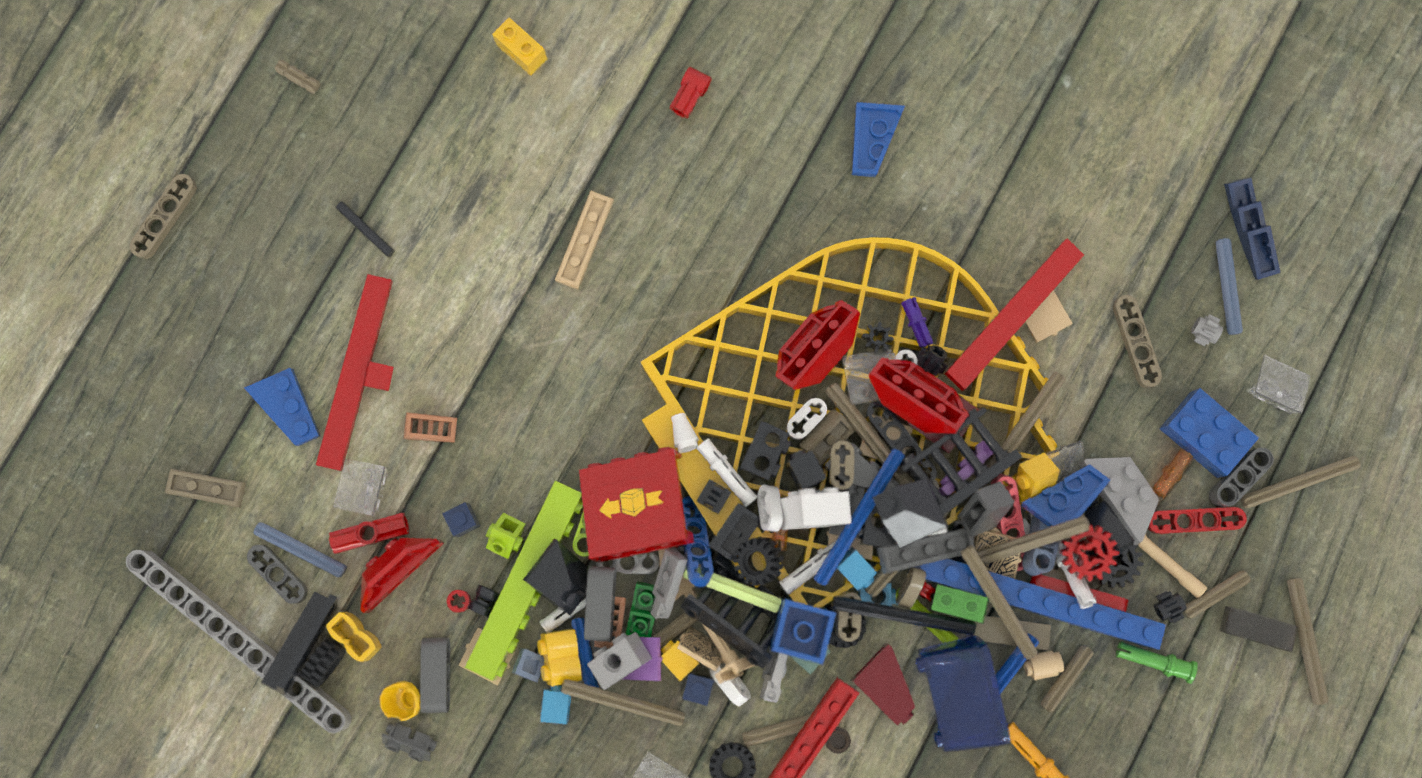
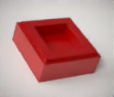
(378, 376)

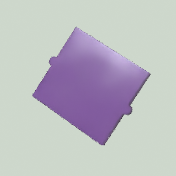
(652, 669)

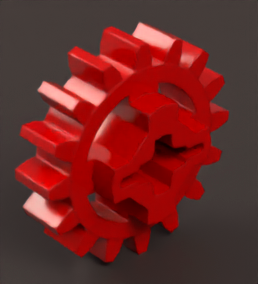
(1084, 561)

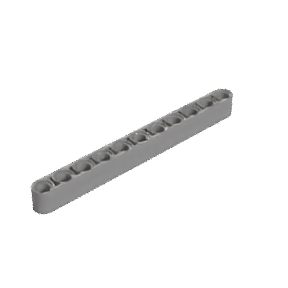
(227, 635)

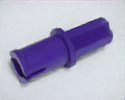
(917, 322)

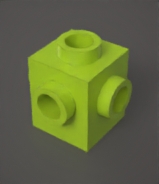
(505, 536)

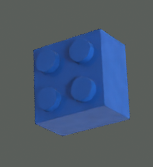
(802, 631)

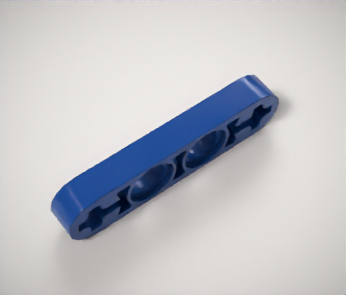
(700, 541)

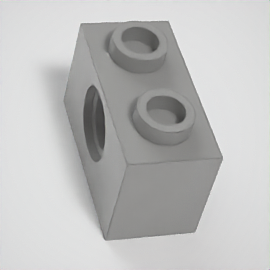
(608, 669)

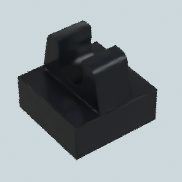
(713, 496)

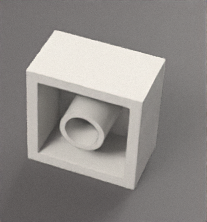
(815, 509)

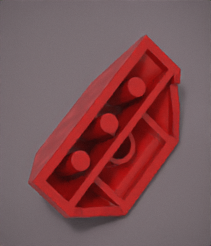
(817, 345)
(918, 396)
(393, 568)

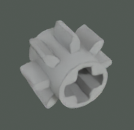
(1207, 330)

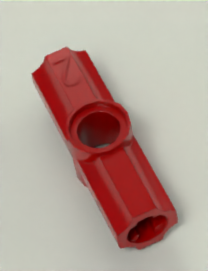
(354, 537)

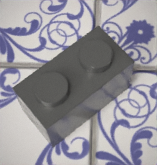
(985, 509)

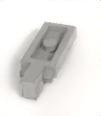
(668, 582)
(772, 676)

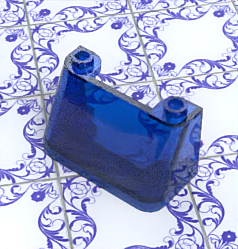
(964, 695)

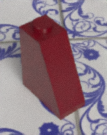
(885, 685)

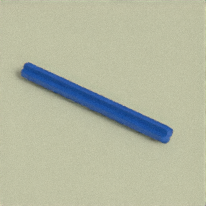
(858, 517)

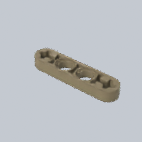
(159, 214)
(1142, 340)

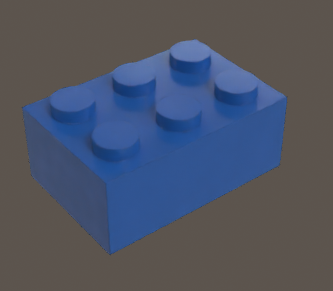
(1209, 433)

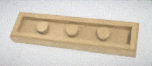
(584, 240)

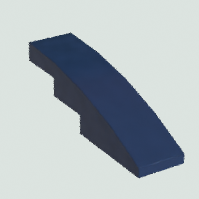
(1251, 228)

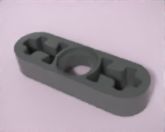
(269, 556)

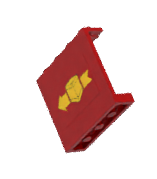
(633, 505)

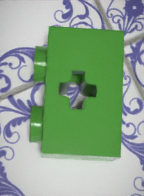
(960, 604)

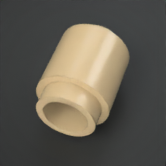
(1044, 665)

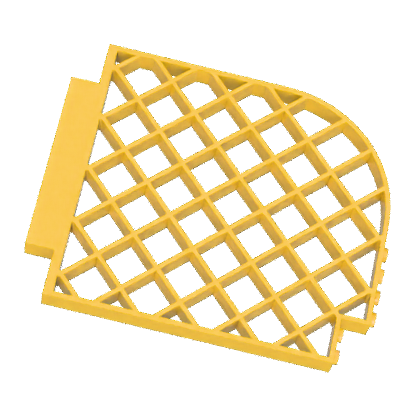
(695, 469)

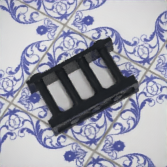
(982, 472)
(715, 622)

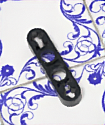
(905, 438)

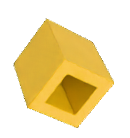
(677, 661)

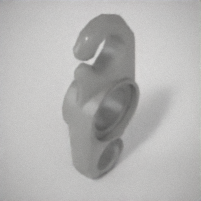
(639, 568)

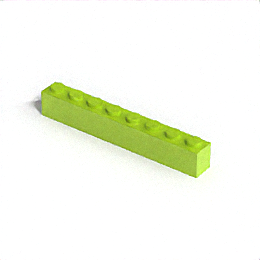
(517, 596)

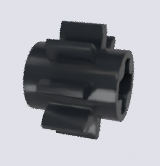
(876, 345)
(933, 359)
(1170, 607)

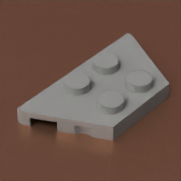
(1127, 493)

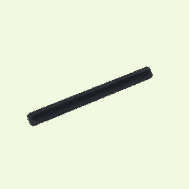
(903, 615)

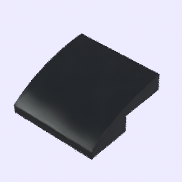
(1105, 517)

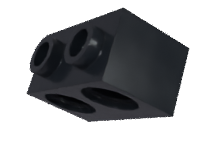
(759, 449)

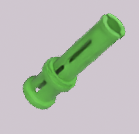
(1167, 664)

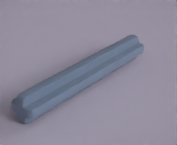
(1229, 286)
(300, 550)

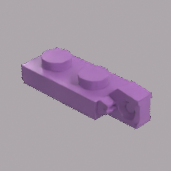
(982, 452)

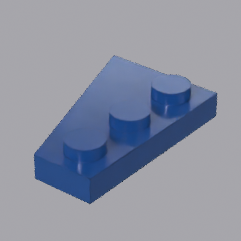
(872, 135)
(286, 405)
(1068, 498)

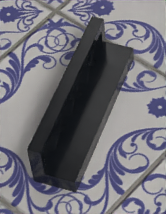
(299, 643)

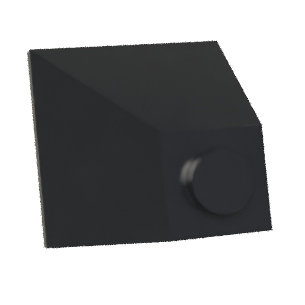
(910, 512)
(559, 577)

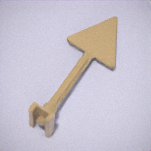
(734, 665)

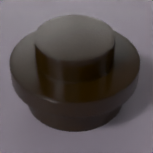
(839, 741)

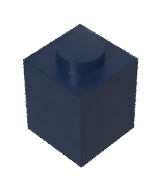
(461, 519)
(698, 688)

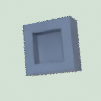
(528, 665)

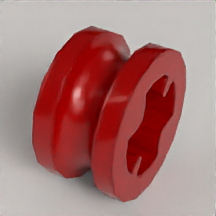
(927, 591)
(461, 593)

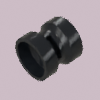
(481, 606)

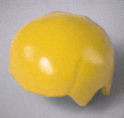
(400, 700)

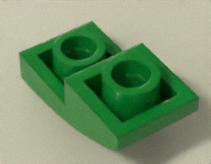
(640, 615)

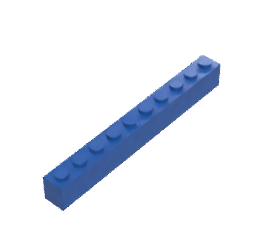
(1050, 604)

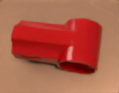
(692, 87)

